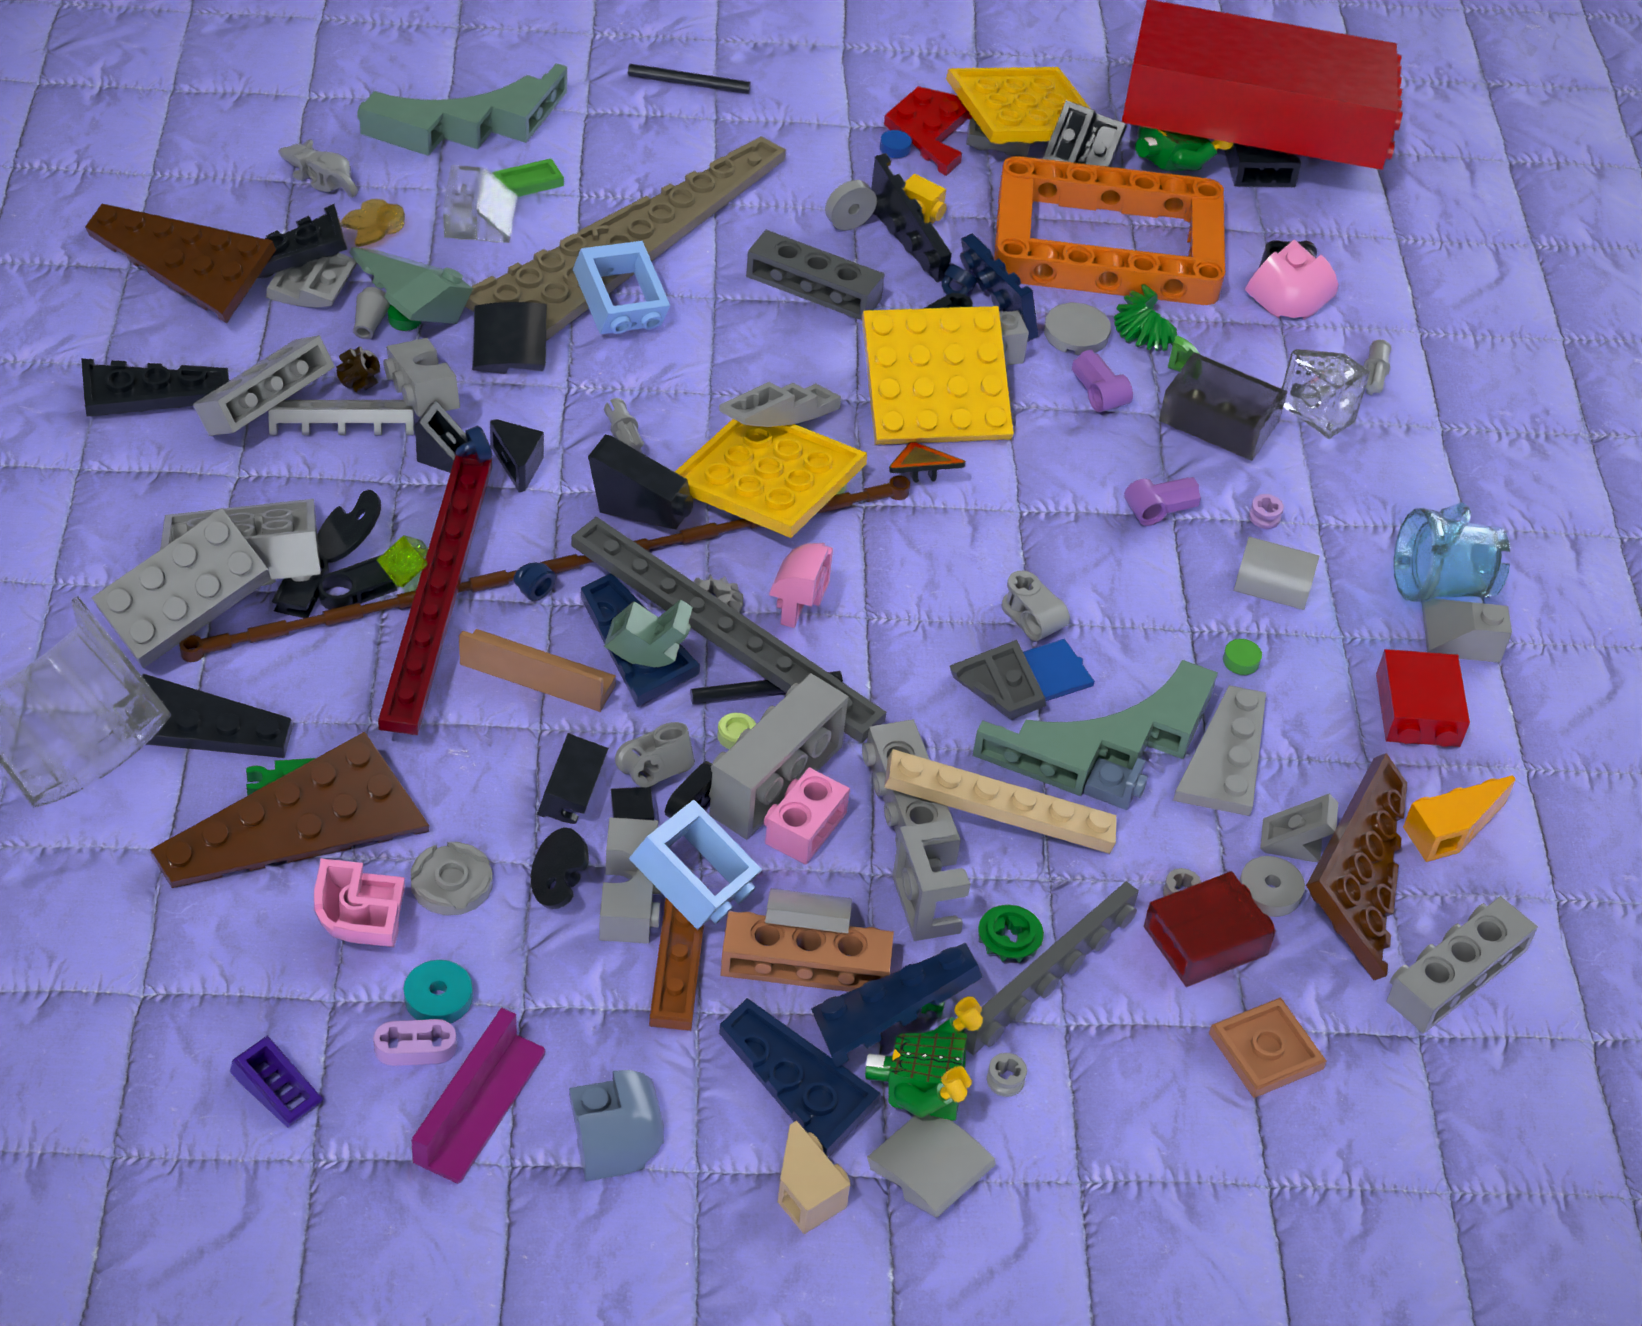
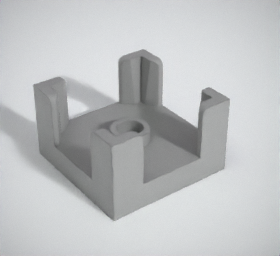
(923, 883)

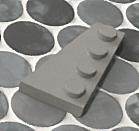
(1227, 758)

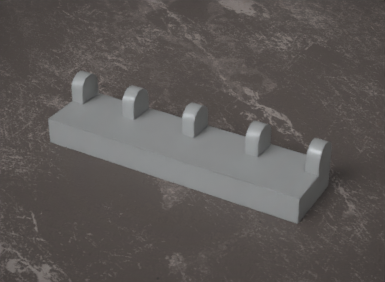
(341, 412)

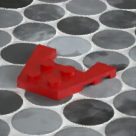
(929, 119)

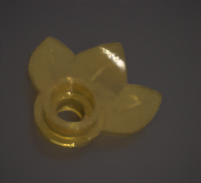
(374, 221)

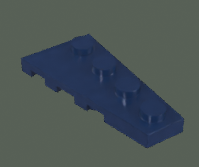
(1002, 287)
(604, 601)
(877, 1005)
(799, 1075)

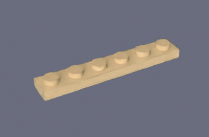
(1000, 801)

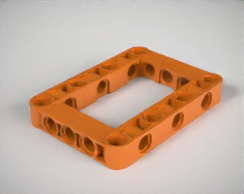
(1108, 269)

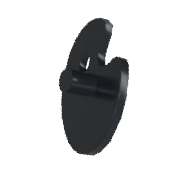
(345, 531)
(558, 860)

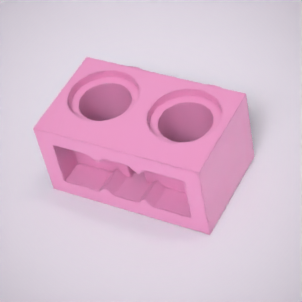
(806, 815)

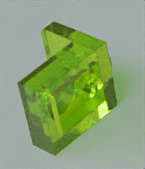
(404, 560)

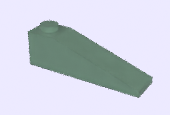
(414, 287)

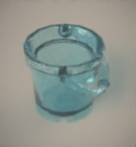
(1448, 555)

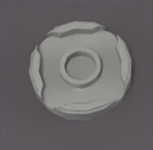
(1077, 328)
(451, 878)

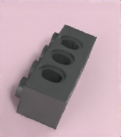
(814, 274)

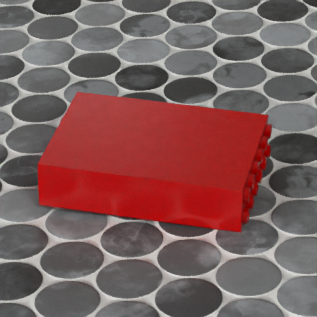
(1265, 84)

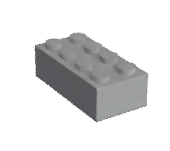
(182, 588)
(786, 741)

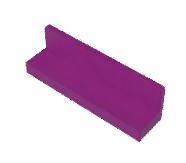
(476, 1099)

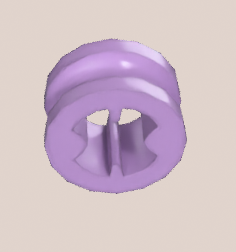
(1267, 503)

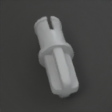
(1377, 365)
(623, 425)

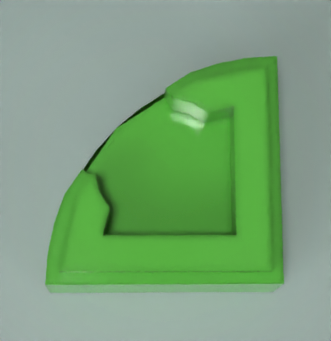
(1180, 353)

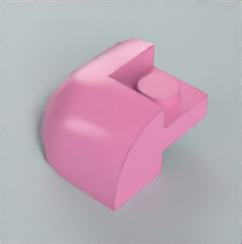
(1293, 282)
(802, 580)
(358, 904)

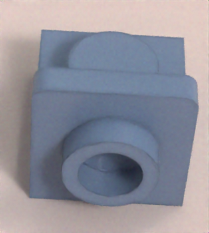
(1116, 783)

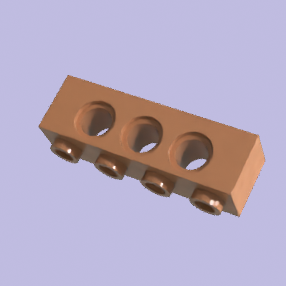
(789, 962)

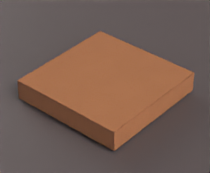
(1267, 1047)

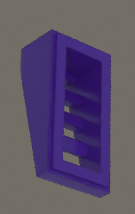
(266, 1050)

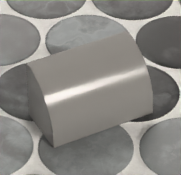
(1276, 573)

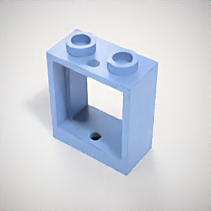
(615, 260)
(678, 882)

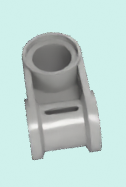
(1034, 609)
(661, 754)

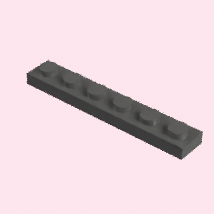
(1061, 958)

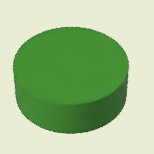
(1242, 656)

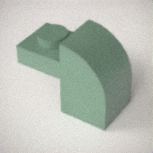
(649, 639)

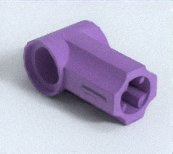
(1103, 386)
(1153, 501)

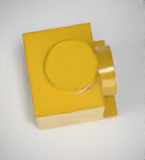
(929, 196)

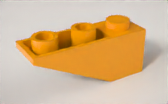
(1451, 820)

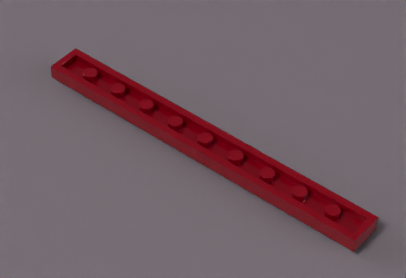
(435, 597)

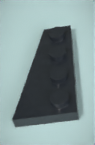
(906, 220)
(306, 243)
(217, 723)

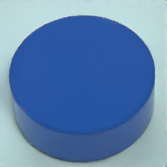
(895, 144)

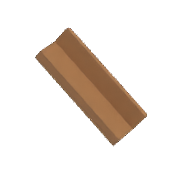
(535, 669)

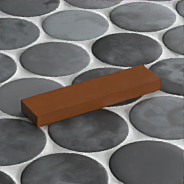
(676, 971)

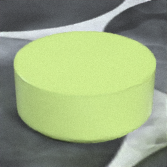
(731, 727)

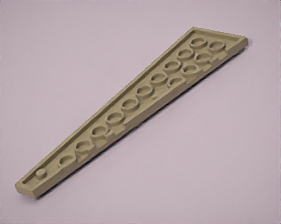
(654, 221)

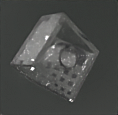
(1324, 389)

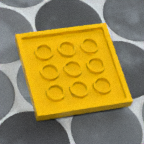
(1014, 101)
(936, 375)
(771, 473)

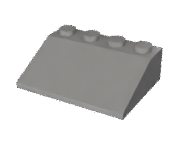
(279, 533)

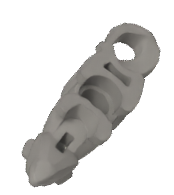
(326, 169)

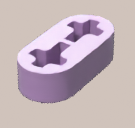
(415, 1042)

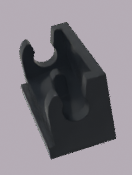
(572, 779)

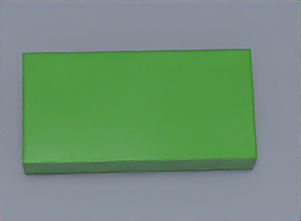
(531, 177)

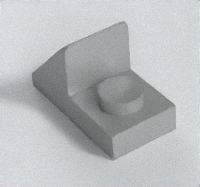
(1300, 829)

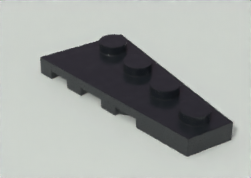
(134, 389)

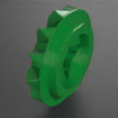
(1020, 923)

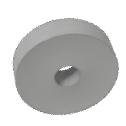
(850, 205)
(1276, 872)

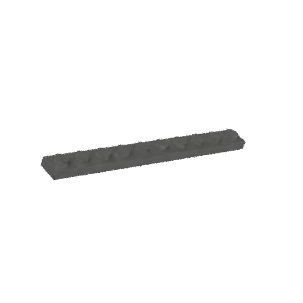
(716, 619)

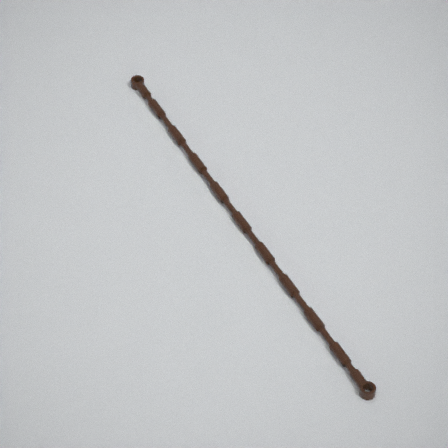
(897, 489)

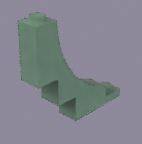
(423, 124)
(1068, 751)

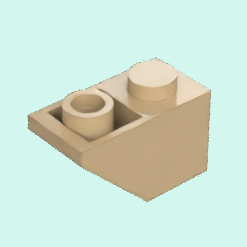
(809, 1182)

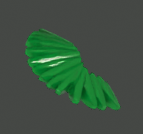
(1142, 322)

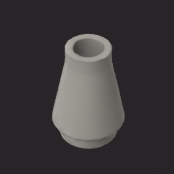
(370, 311)

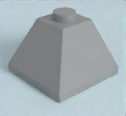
(1467, 629)

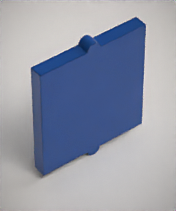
(1058, 669)

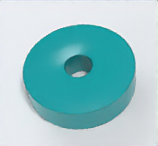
(436, 976)

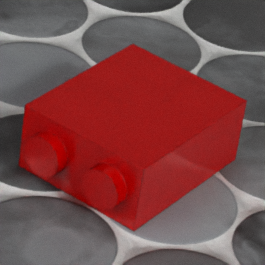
(1422, 698)

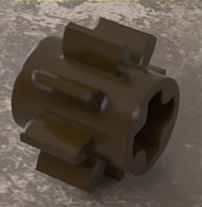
(358, 369)

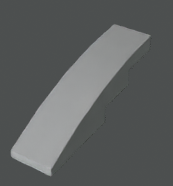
(782, 406)

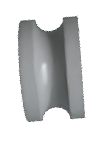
(1180, 877)
(998, 1066)

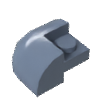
(617, 1124)

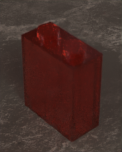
(1209, 928)

